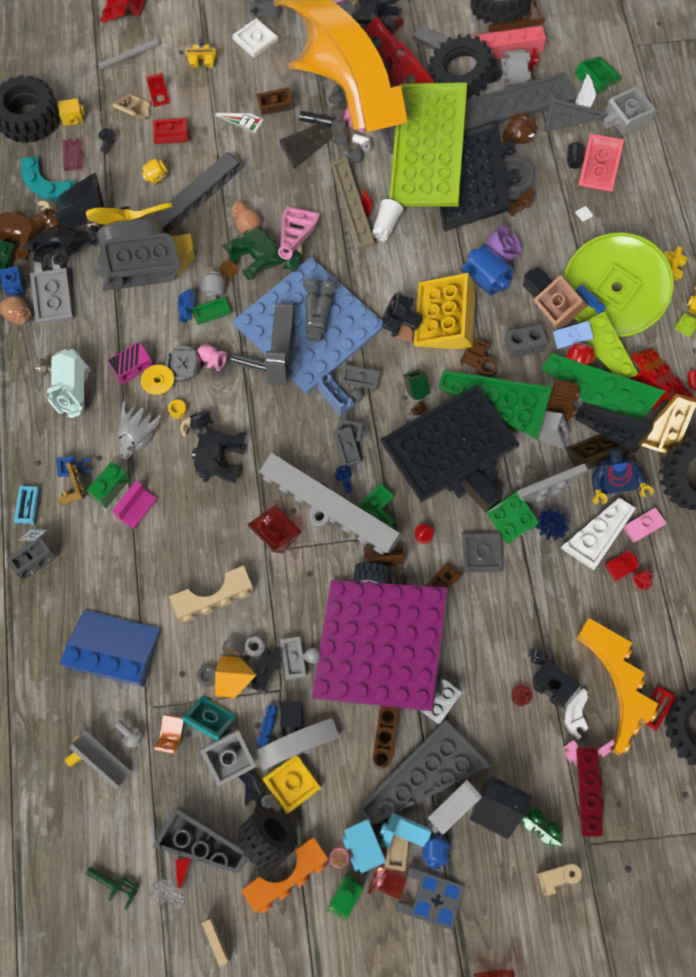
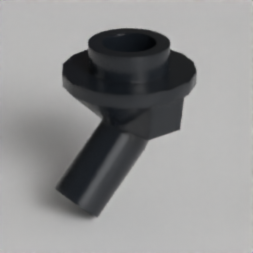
(106, 135)

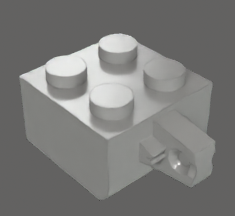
(629, 111)

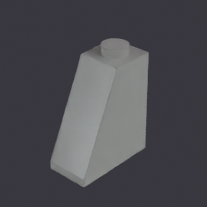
(554, 430)
(453, 808)

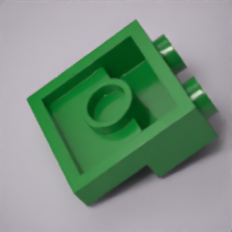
(600, 71)

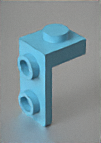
(404, 829)

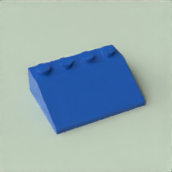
(111, 648)

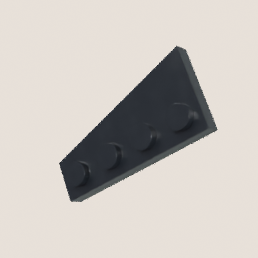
(617, 427)

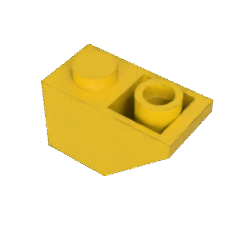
(184, 250)

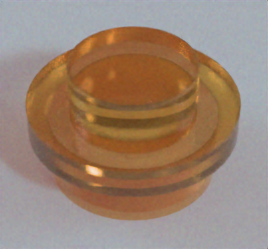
(228, 269)

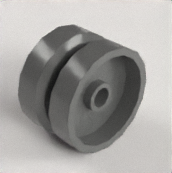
(526, 176)

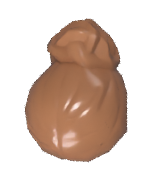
(245, 218)
(15, 309)

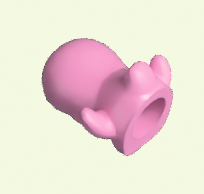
(212, 356)

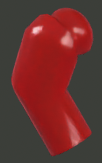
(692, 379)

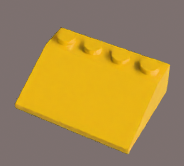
(447, 312)

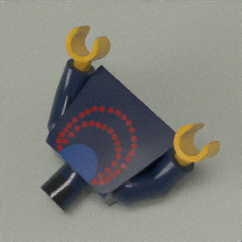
(616, 476)

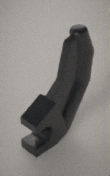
(253, 787)

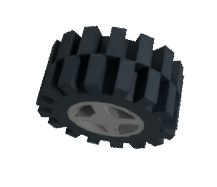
(371, 573)

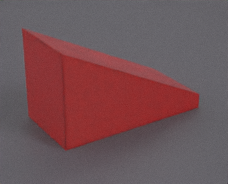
(182, 868)

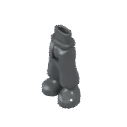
(317, 307)

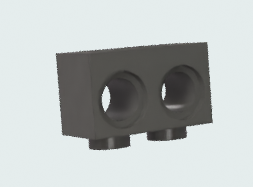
(526, 344)
(30, 558)

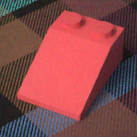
(601, 162)

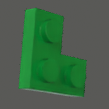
(376, 502)

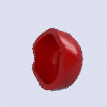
(581, 352)

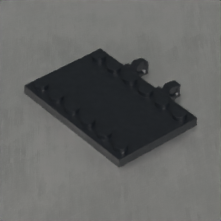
(483, 178)
(450, 445)

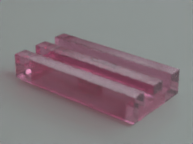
(70, 144)

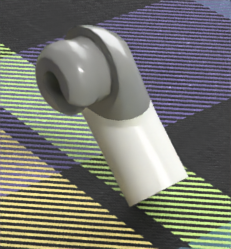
(364, 141)

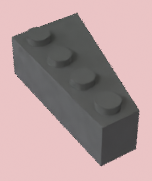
(195, 839)

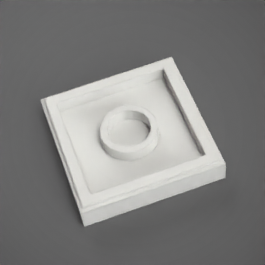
(255, 38)

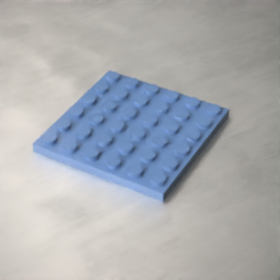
(346, 331)

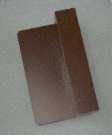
(396, 557)

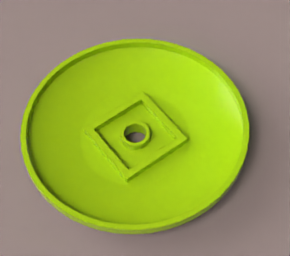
(635, 266)

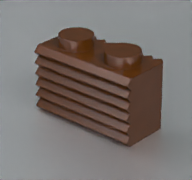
(275, 101)
(563, 398)

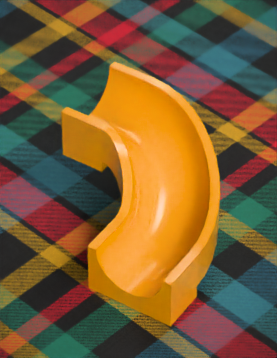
(346, 55)

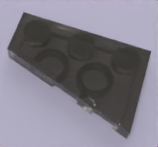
(305, 143)

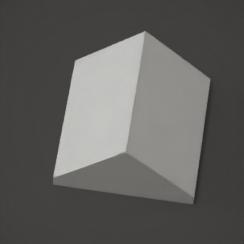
(228, 757)

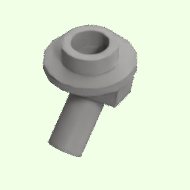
(132, 736)

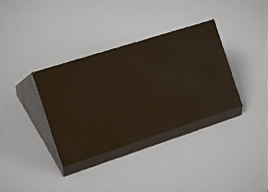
(592, 451)

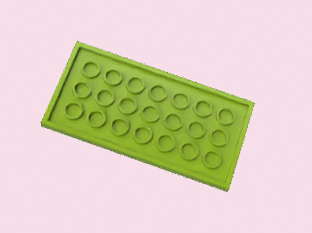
(429, 146)

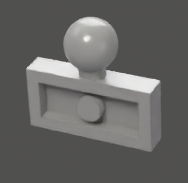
(294, 658)

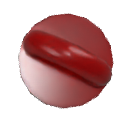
(423, 533)
(643, 579)

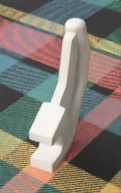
(574, 715)

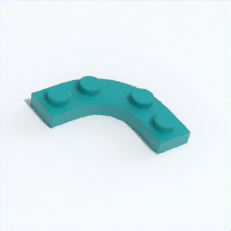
(37, 184)

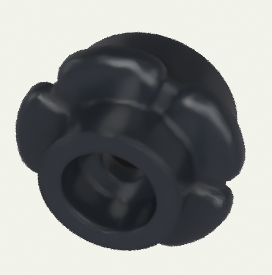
(537, 656)

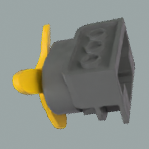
(134, 248)

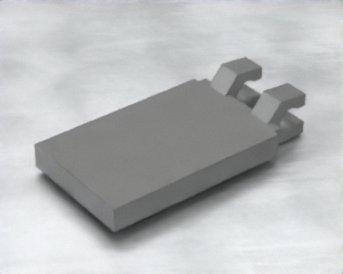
(51, 294)

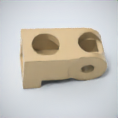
(557, 876)

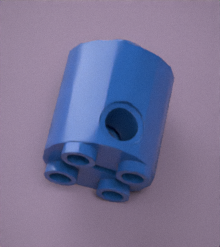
(488, 270)

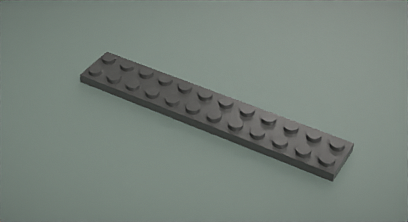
(499, 105)

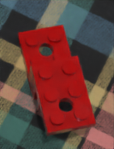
(396, 56)

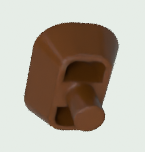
(418, 409)

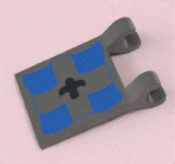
(435, 900)

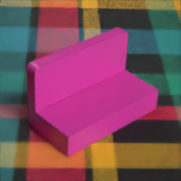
(134, 505)

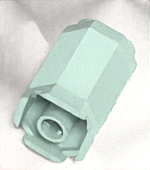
(68, 383)

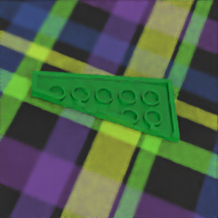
(605, 388)
(516, 403)

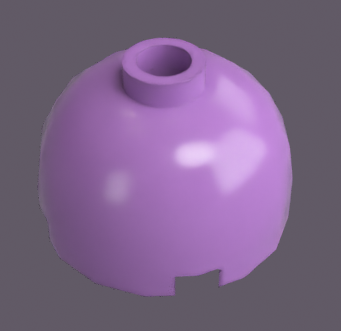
(505, 243)

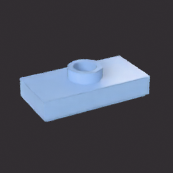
(576, 333)

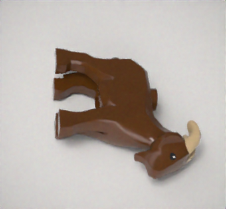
(25, 228)

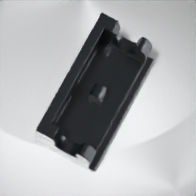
(265, 671)

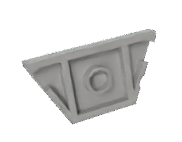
(551, 486)

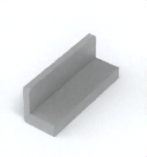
(100, 759)

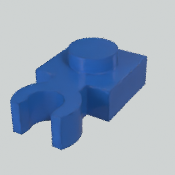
(185, 303)
(62, 470)

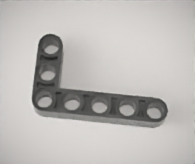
(279, 357)

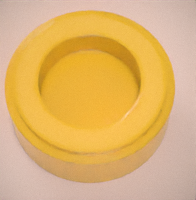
(177, 409)

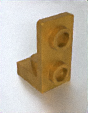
(69, 496)

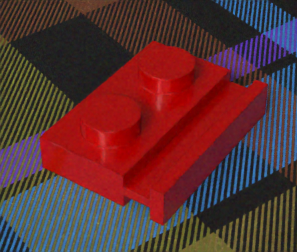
(170, 131)

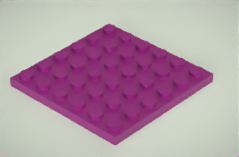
(381, 645)

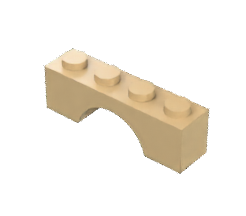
(190, 605)

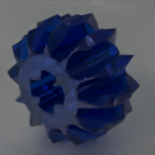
(552, 517)

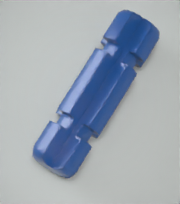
(590, 299)
(267, 725)

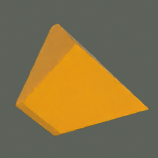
(231, 676)

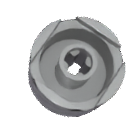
(516, 67)

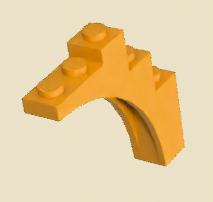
(627, 679)

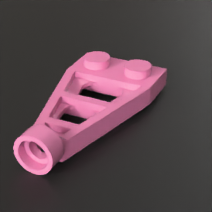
(298, 217)

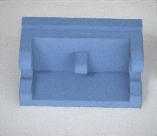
(335, 395)

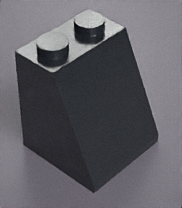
(77, 200)
(500, 807)

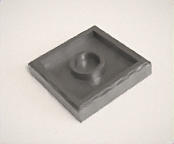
(482, 552)

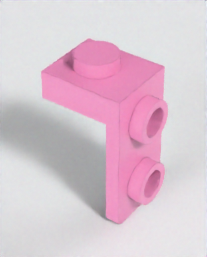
(570, 750)

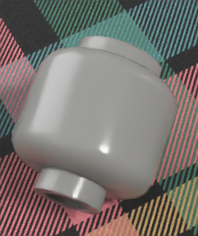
(213, 284)

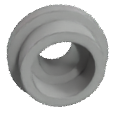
(254, 640)

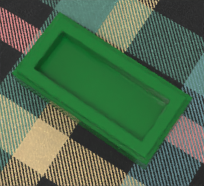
(211, 311)

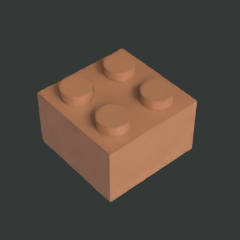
(560, 302)

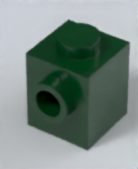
(416, 384)

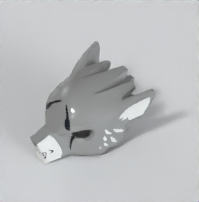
(135, 429)

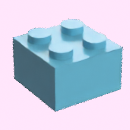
(363, 846)

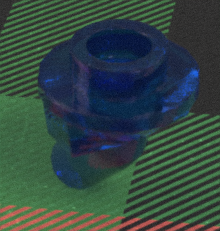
(343, 473)

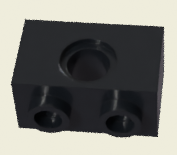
(551, 673)

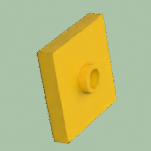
(291, 784)

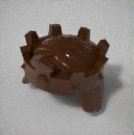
(519, 129)

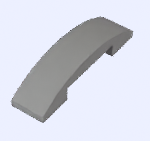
(297, 743)

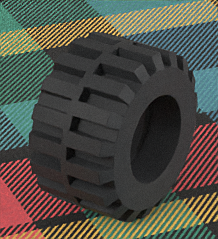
(267, 838)

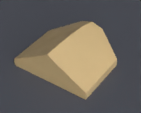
(133, 106)

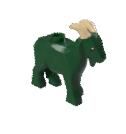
(263, 250)

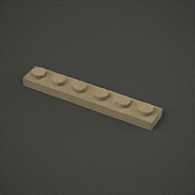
(352, 204)

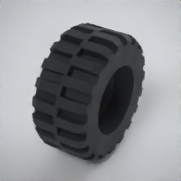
(35, 123)

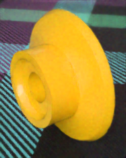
(156, 373)

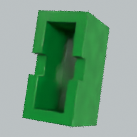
(108, 484)

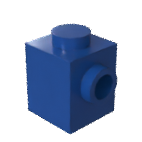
(12, 281)

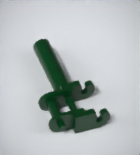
(112, 884)

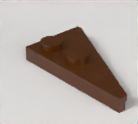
(534, 17)

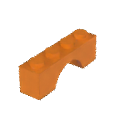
(262, 892)

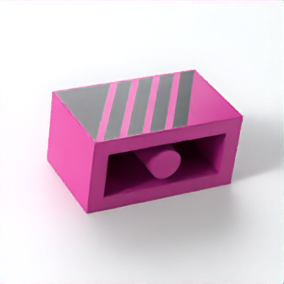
(130, 363)

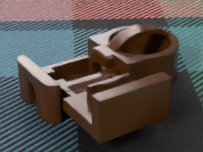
(477, 355)

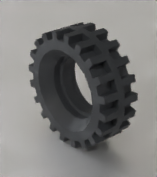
(499, 10)
(459, 47)
(676, 473)
(678, 726)

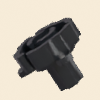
(399, 313)

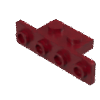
(589, 792)

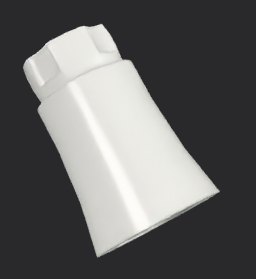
(386, 219)

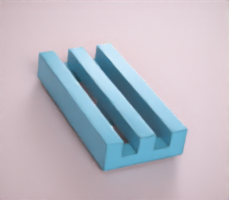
(17, 519)

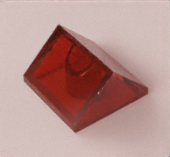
(275, 530)

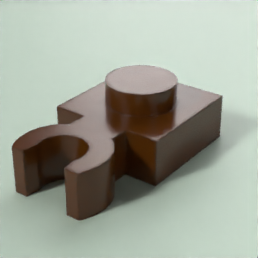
(524, 201)

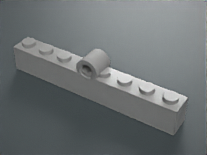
(330, 504)

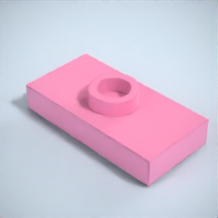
(644, 525)

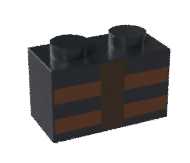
(482, 490)

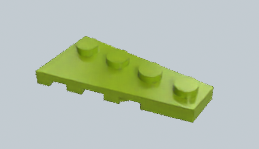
(609, 347)

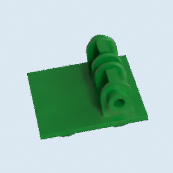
(512, 518)
(551, 830)

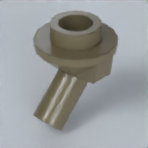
(43, 367)

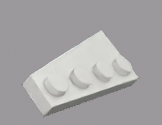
(596, 538)

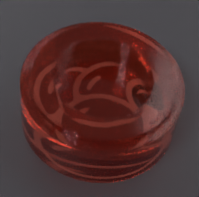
(521, 695)

